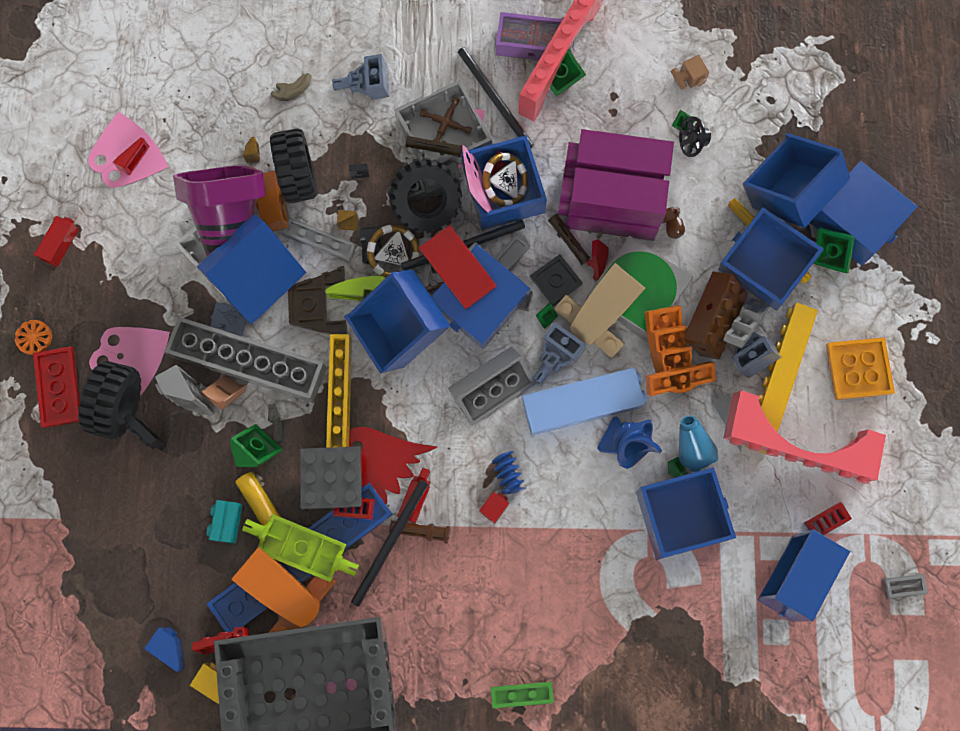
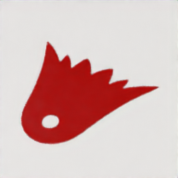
(385, 459)

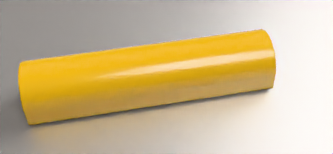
(256, 497)

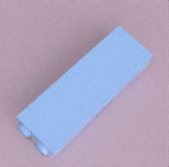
(584, 401)

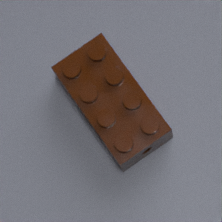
(715, 314)

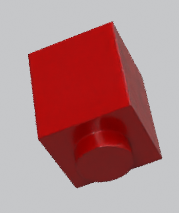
(494, 507)

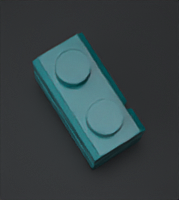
(224, 522)

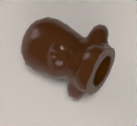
(674, 224)

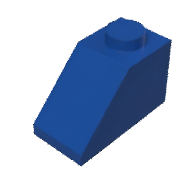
(167, 648)

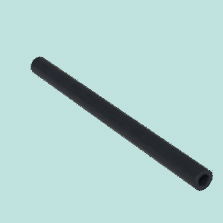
(493, 95)
(479, 239)
(389, 543)

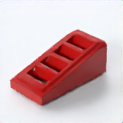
(131, 156)
(839, 507)
(369, 512)

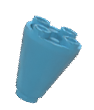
(695, 445)

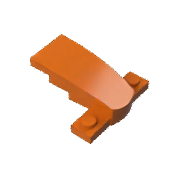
(672, 355)
(281, 591)

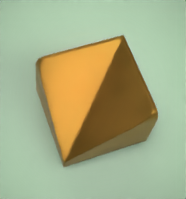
(252, 151)
(347, 220)

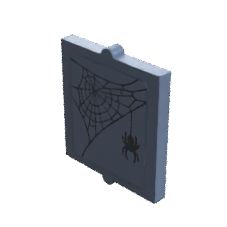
(227, 319)

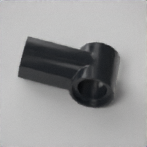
(365, 235)

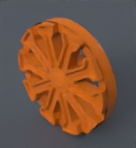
(33, 337)

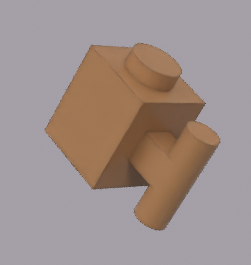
(692, 71)

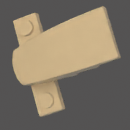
(602, 309)

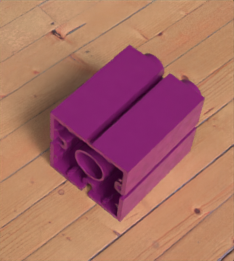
(616, 184)

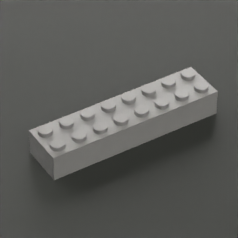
(245, 359)

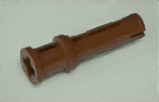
(429, 532)

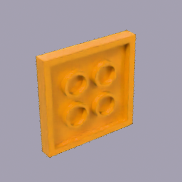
(860, 368)

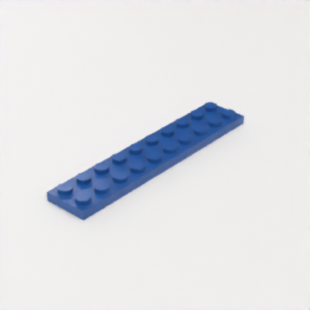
(238, 608)

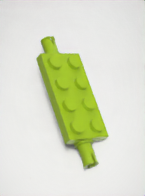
(301, 547)

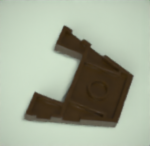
(308, 303)

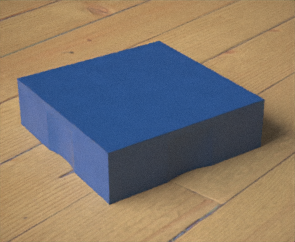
(252, 269)

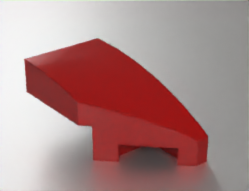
(599, 258)

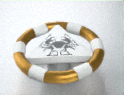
(505, 179)
(393, 250)

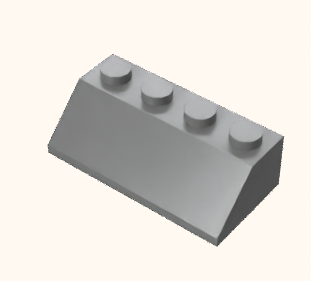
(491, 385)
(182, 390)

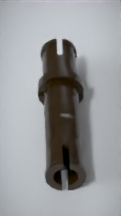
(435, 146)
(582, 256)

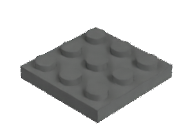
(331, 477)

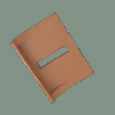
(216, 394)

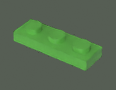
(522, 695)

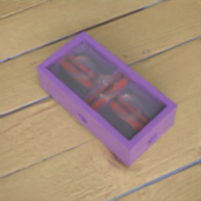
(524, 35)

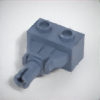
(367, 79)
(560, 349)
(755, 355)

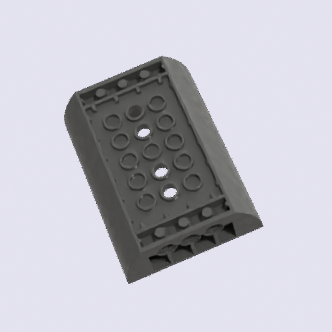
(307, 662)

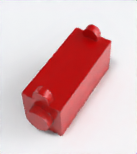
(56, 241)

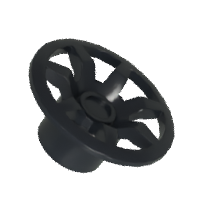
(697, 136)

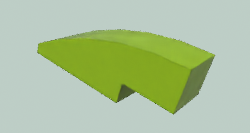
(354, 289)

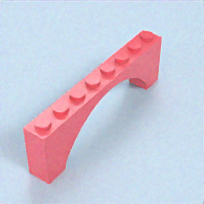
(537, 86)
(751, 428)

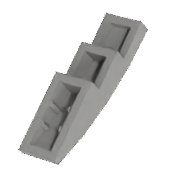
(746, 322)

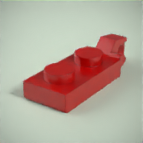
(423, 476)
(206, 644)

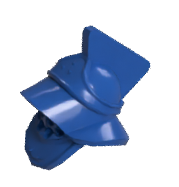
(629, 441)

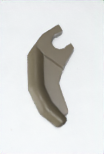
(292, 90)

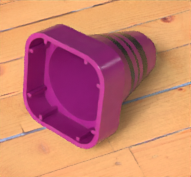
(219, 200)

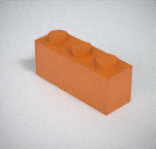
(272, 206)

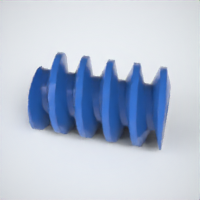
(508, 473)

